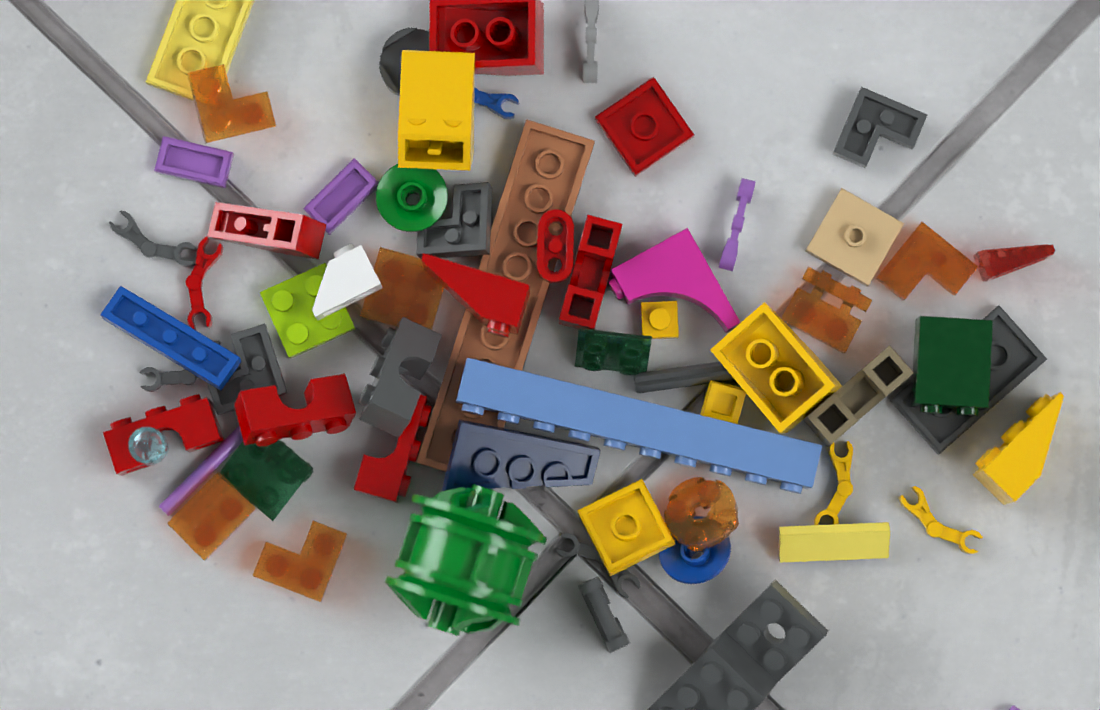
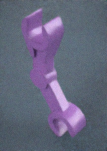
(731, 247)

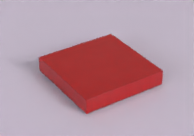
(644, 126)

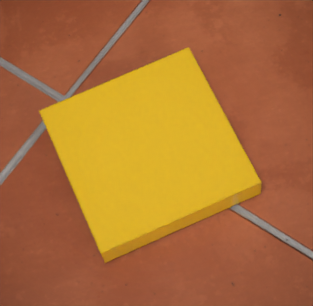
(626, 527)

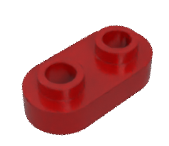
(555, 247)

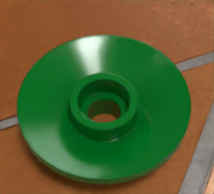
(398, 185)

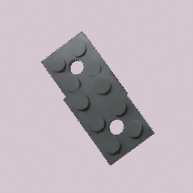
(745, 658)

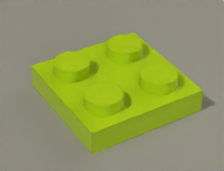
(292, 314)

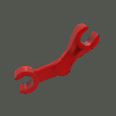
(195, 281)

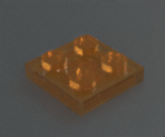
(405, 292)

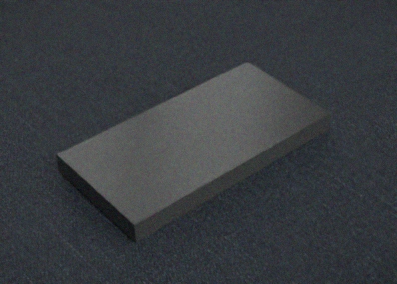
(1011, 362)

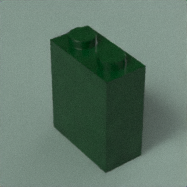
(951, 365)

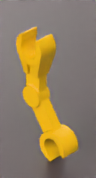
(844, 486)
(935, 528)

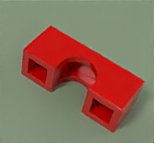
(590, 273)
(266, 419)
(192, 420)
(387, 475)

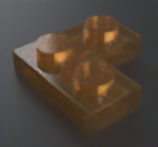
(221, 114)
(926, 254)
(307, 572)

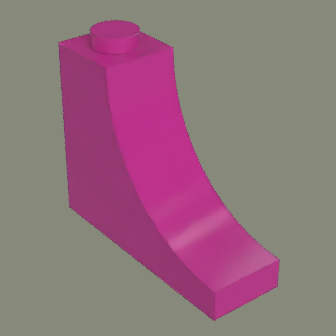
(677, 271)

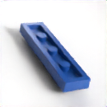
(171, 338)

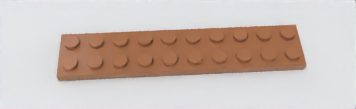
(541, 179)

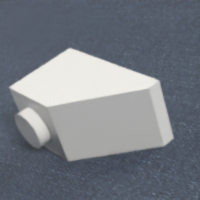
(345, 281)

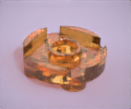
(703, 532)

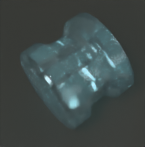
(155, 447)

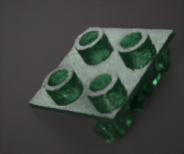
(612, 351)
(267, 475)

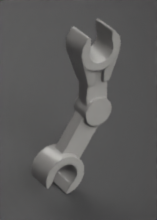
(590, 67)

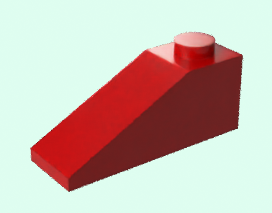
(267, 230)

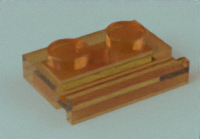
(211, 516)

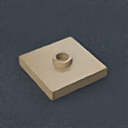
(854, 237)

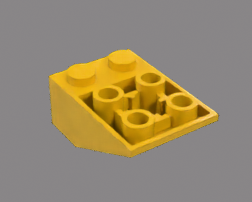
(436, 110)
(1021, 458)

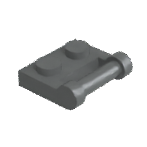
(608, 626)

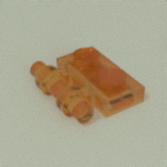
(822, 320)

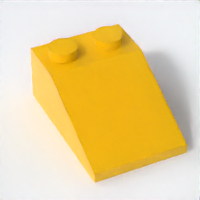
(775, 368)

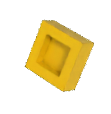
(660, 319)
(723, 402)

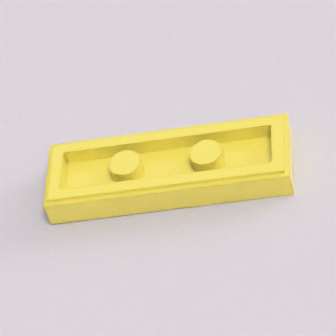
(834, 542)

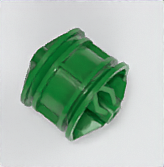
(465, 560)

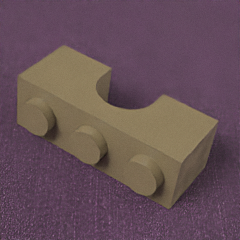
(858, 396)

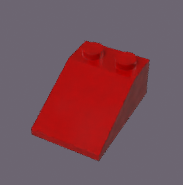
(500, 32)
(487, 296)

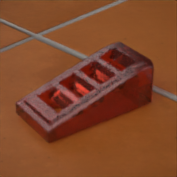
(1002, 261)

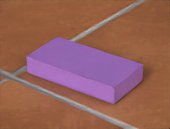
(194, 162)
(342, 196)

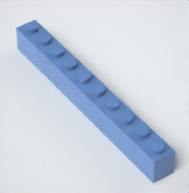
(638, 424)

